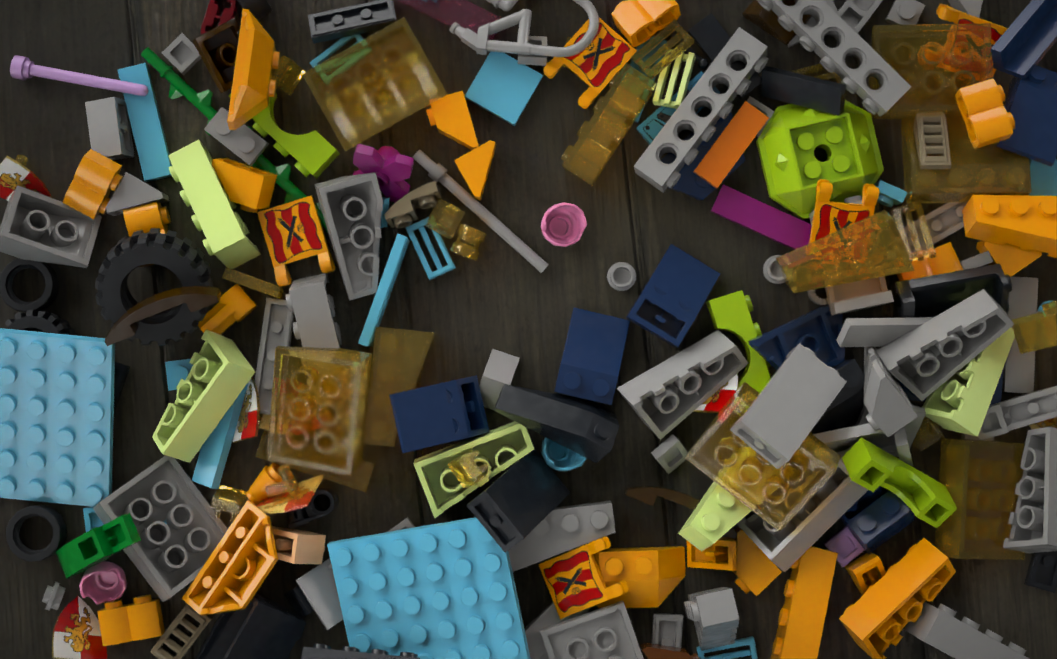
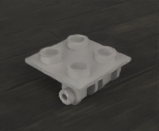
(322, 593)

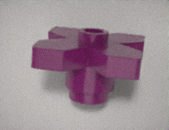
(389, 167)

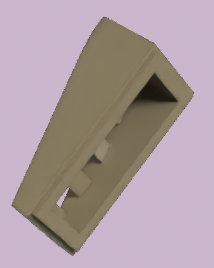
(932, 139)
(161, 653)

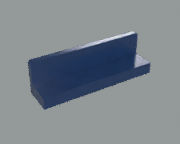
(1027, 39)

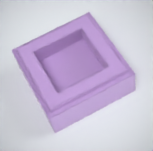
(845, 545)

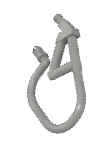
(481, 43)

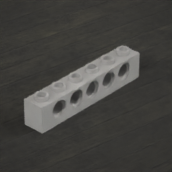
(849, 43)
(741, 48)

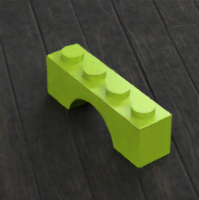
(310, 149)
(733, 315)
(922, 494)

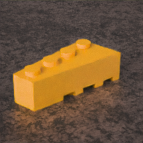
(1013, 220)
(897, 598)
(805, 606)

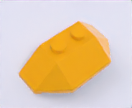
(252, 72)
(235, 565)
(647, 570)

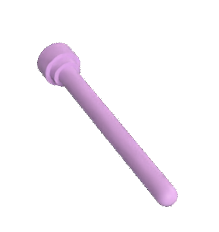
(23, 68)

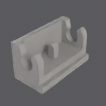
(110, 128)

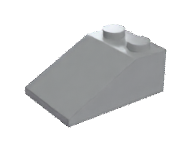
(46, 230)

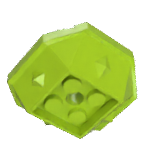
(789, 159)

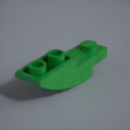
(97, 545)

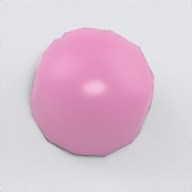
(563, 224)
(103, 582)

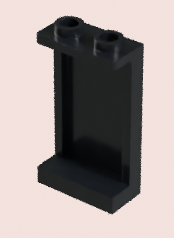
(939, 292)
(518, 500)

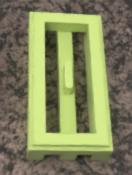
(657, 98)

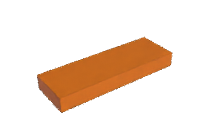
(731, 144)

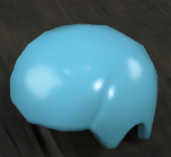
(560, 457)

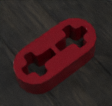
(213, 12)

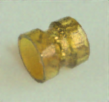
(471, 236)

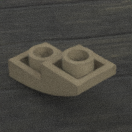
(404, 210)

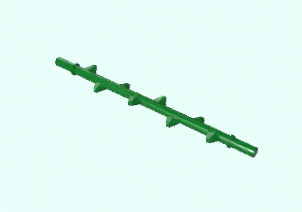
(202, 102)

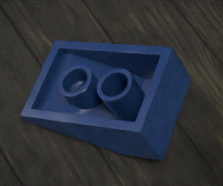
(1035, 116)
(592, 356)

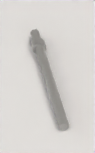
(439, 174)

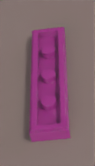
(761, 218)

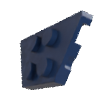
(689, 181)
(813, 330)

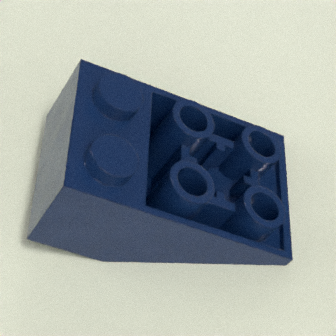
(673, 296)
(439, 413)
(877, 518)

